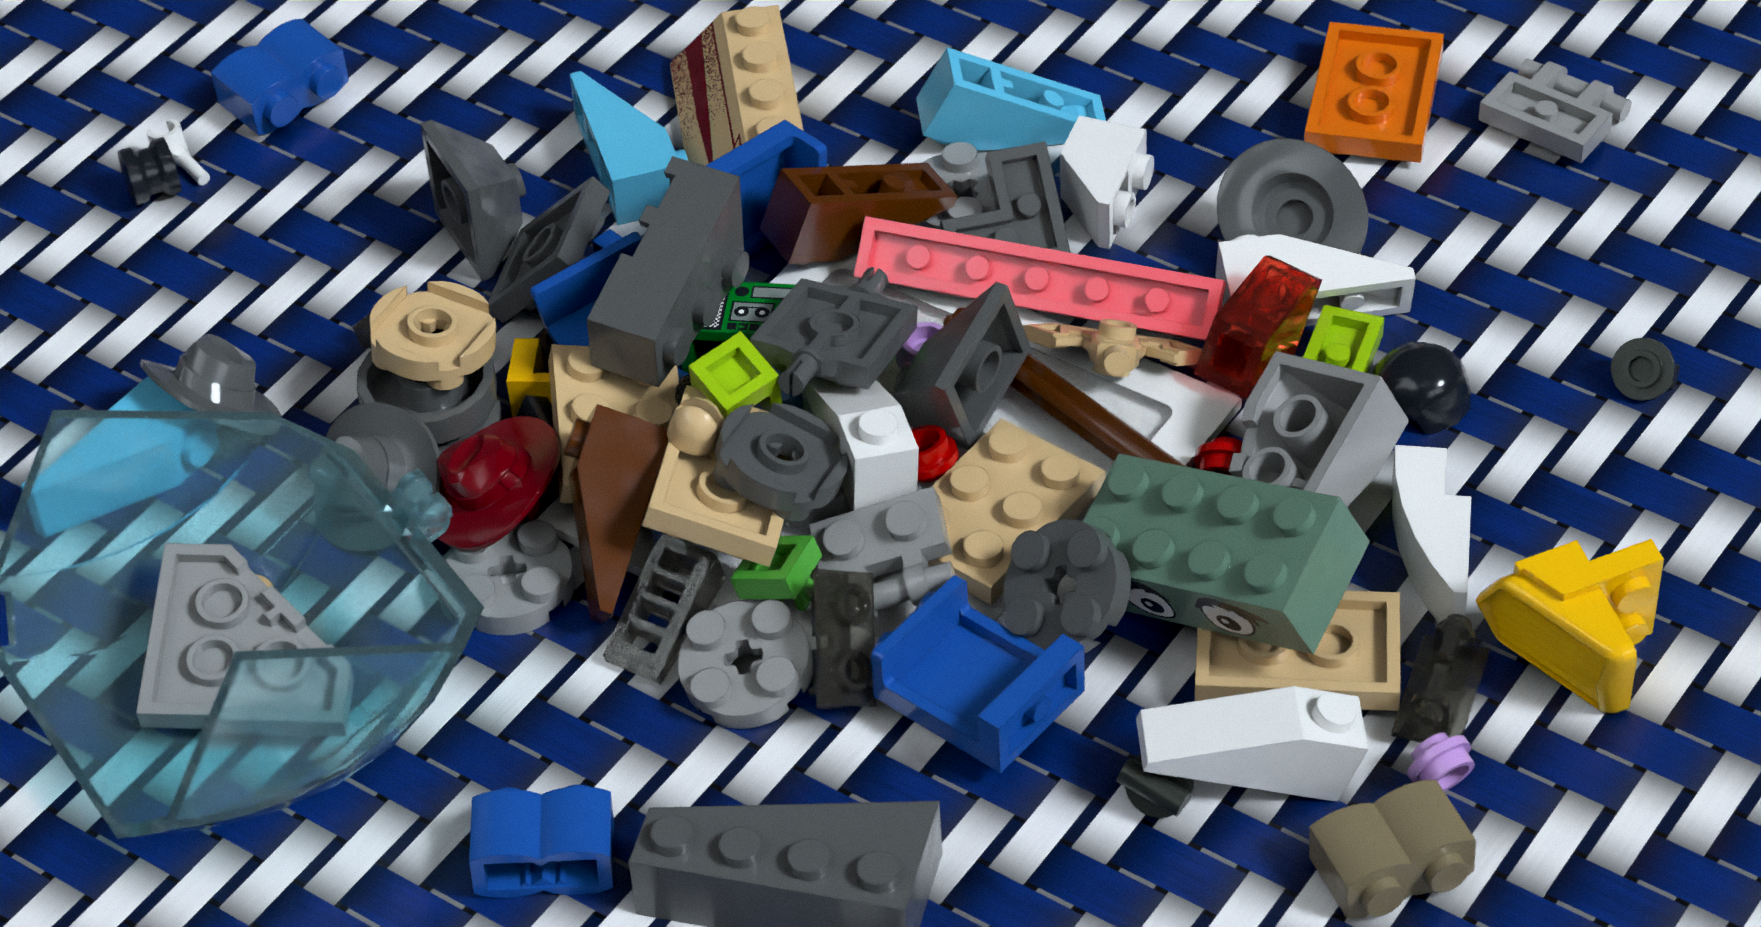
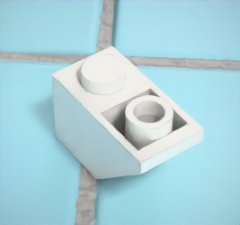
(1102, 173)

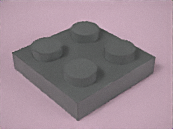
(548, 246)

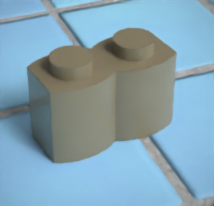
(1392, 849)

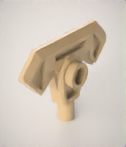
(1113, 346)

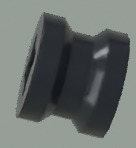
(149, 171)

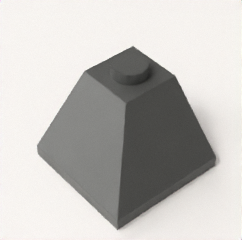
(473, 194)
(965, 368)

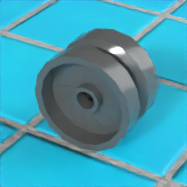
(447, 413)

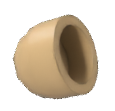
(695, 426)

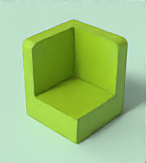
(736, 376)

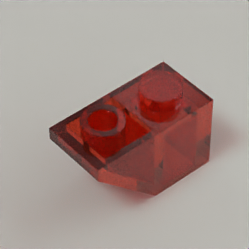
(1255, 322)

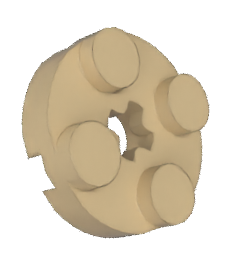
(404, 337)

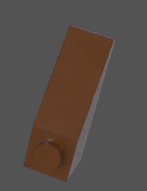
(822, 210)
(610, 492)

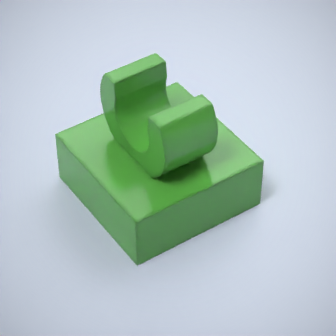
(787, 575)

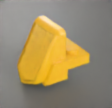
(1579, 616)

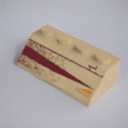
(733, 83)

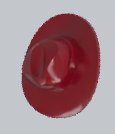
(496, 479)

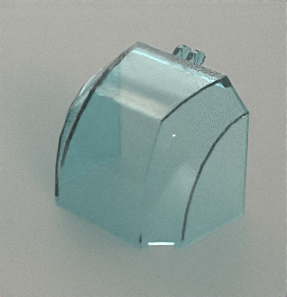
(306, 517)

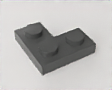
(1023, 198)

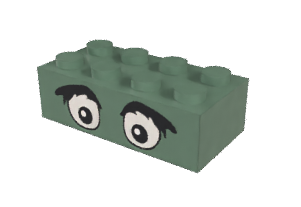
(1229, 550)

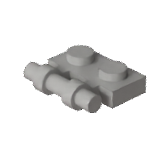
(1554, 109)
(887, 539)

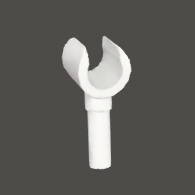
(179, 151)

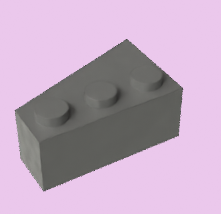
(674, 279)

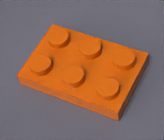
(1374, 91)

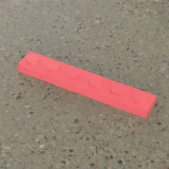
(1041, 278)

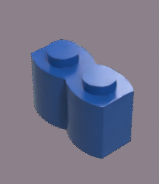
(280, 76)
(542, 842)

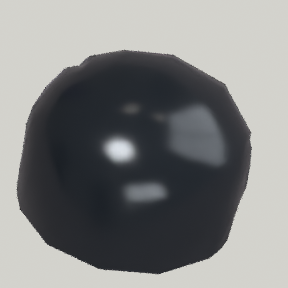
(1427, 384)

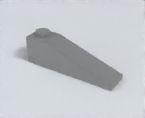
(1317, 427)

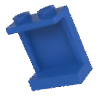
(759, 166)
(974, 677)

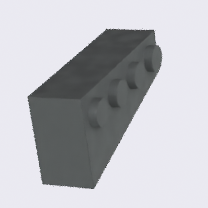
(788, 864)

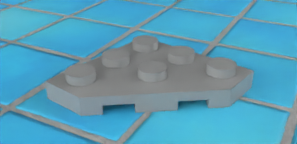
(202, 615)

